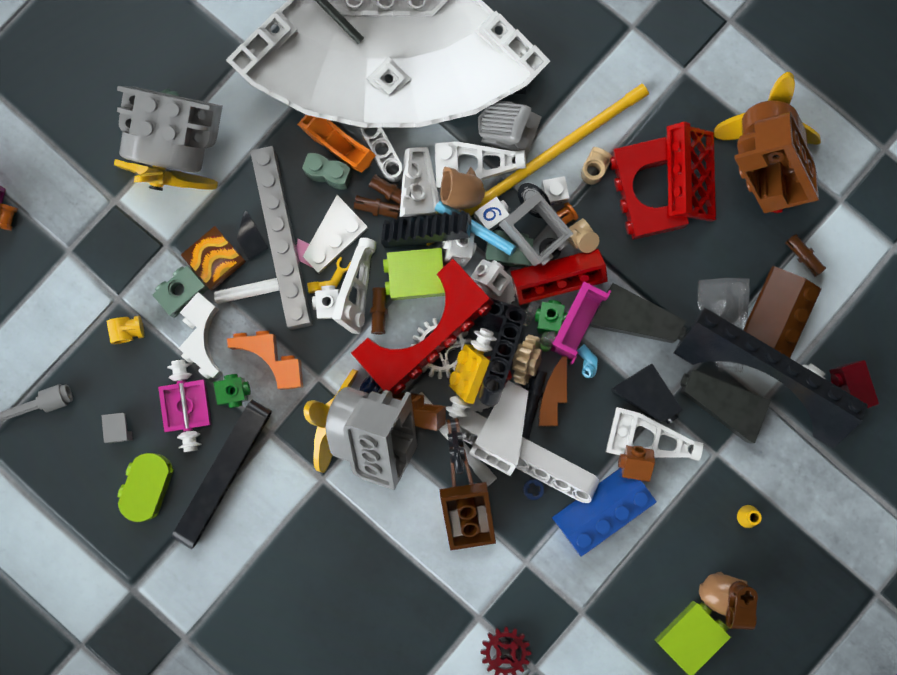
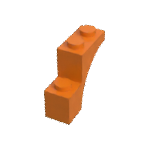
(337, 142)
(286, 372)

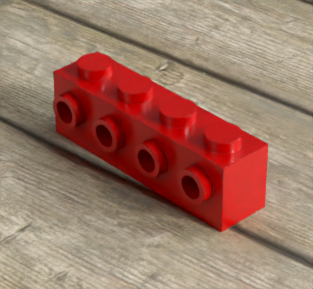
(558, 276)

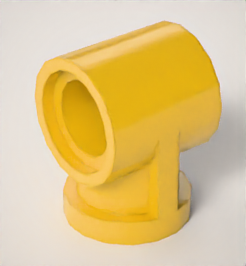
(124, 329)

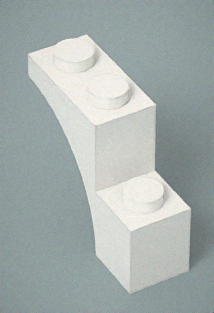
(199, 313)

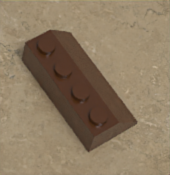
(782, 310)

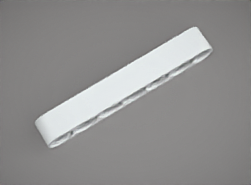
(540, 463)

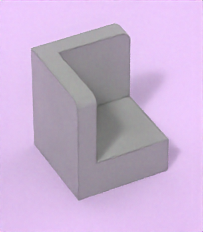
(115, 428)

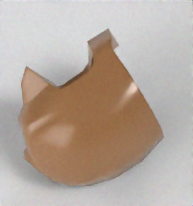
(461, 189)
(715, 591)

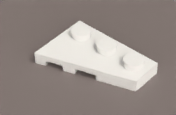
(418, 184)
(334, 235)

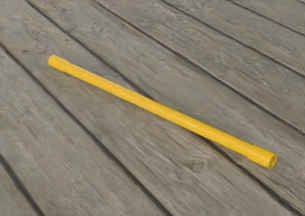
(628, 100)

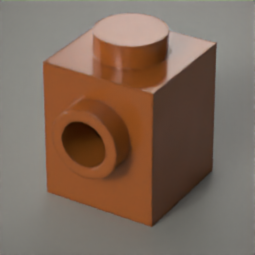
(637, 463)

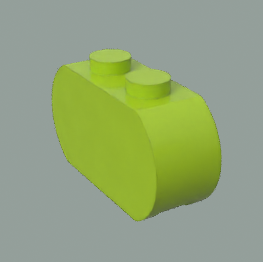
(145, 487)

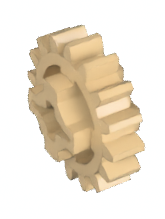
(526, 359)

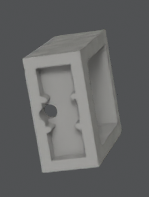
(550, 218)

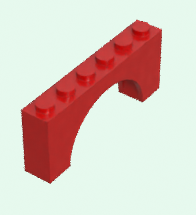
(463, 305)

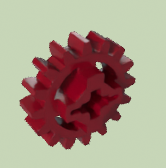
(497, 659)

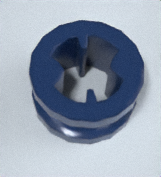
(369, 385)
(536, 483)

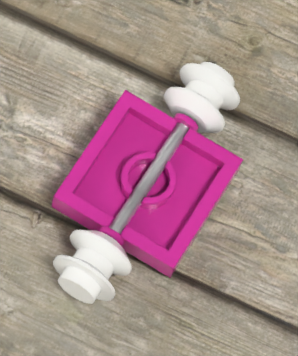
(184, 405)

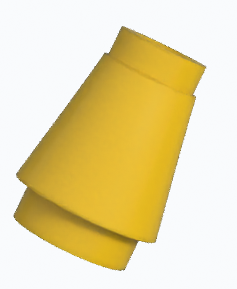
(743, 516)

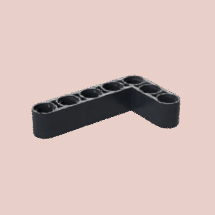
(509, 322)

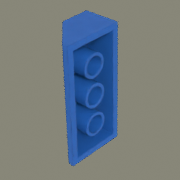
(611, 508)

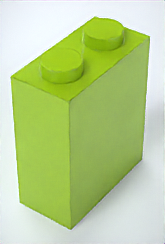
(414, 274)
(693, 637)

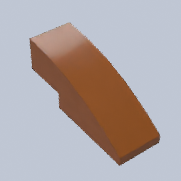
(554, 394)
(425, 415)

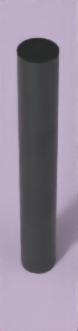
(341, 21)

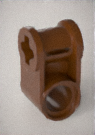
(741, 606)

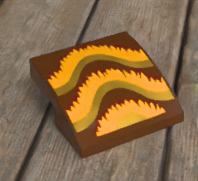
(213, 258)

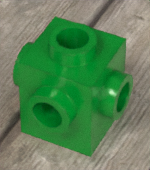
(550, 316)
(224, 388)

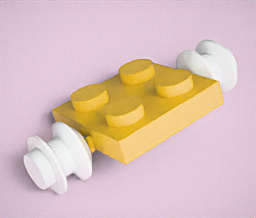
(469, 373)

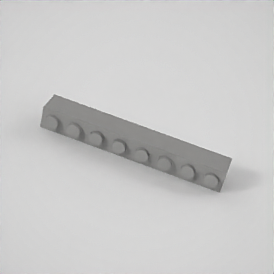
(281, 238)

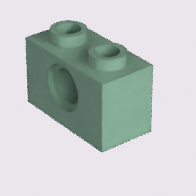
(166, 290)

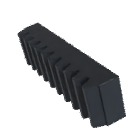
(426, 229)

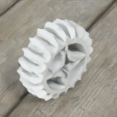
(446, 367)

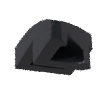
(250, 237)

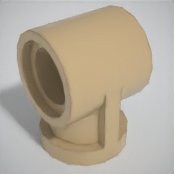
(600, 160)
(583, 237)

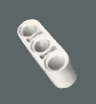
(387, 160)

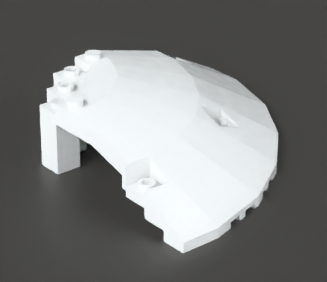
(437, 51)

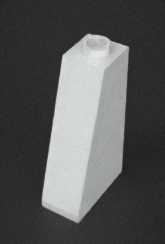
(502, 432)

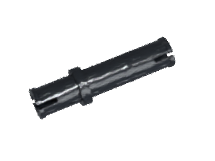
(534, 394)

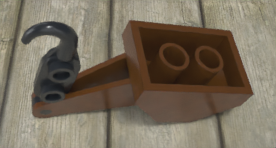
(466, 506)

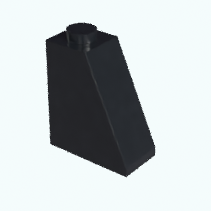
(649, 394)

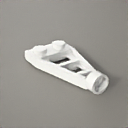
(448, 155)
(345, 312)
(623, 431)

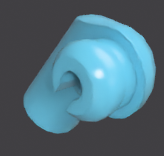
(590, 362)

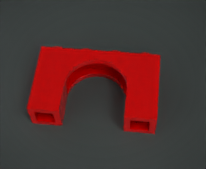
(642, 219)

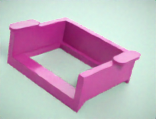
(578, 320)

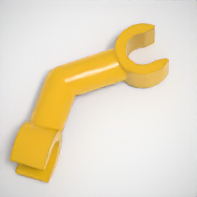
(336, 278)

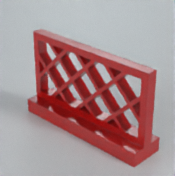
(681, 172)

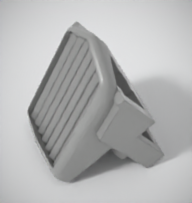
(508, 126)

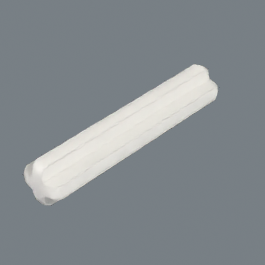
(246, 291)

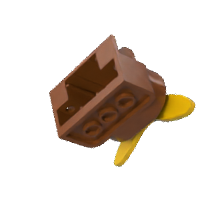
(774, 149)

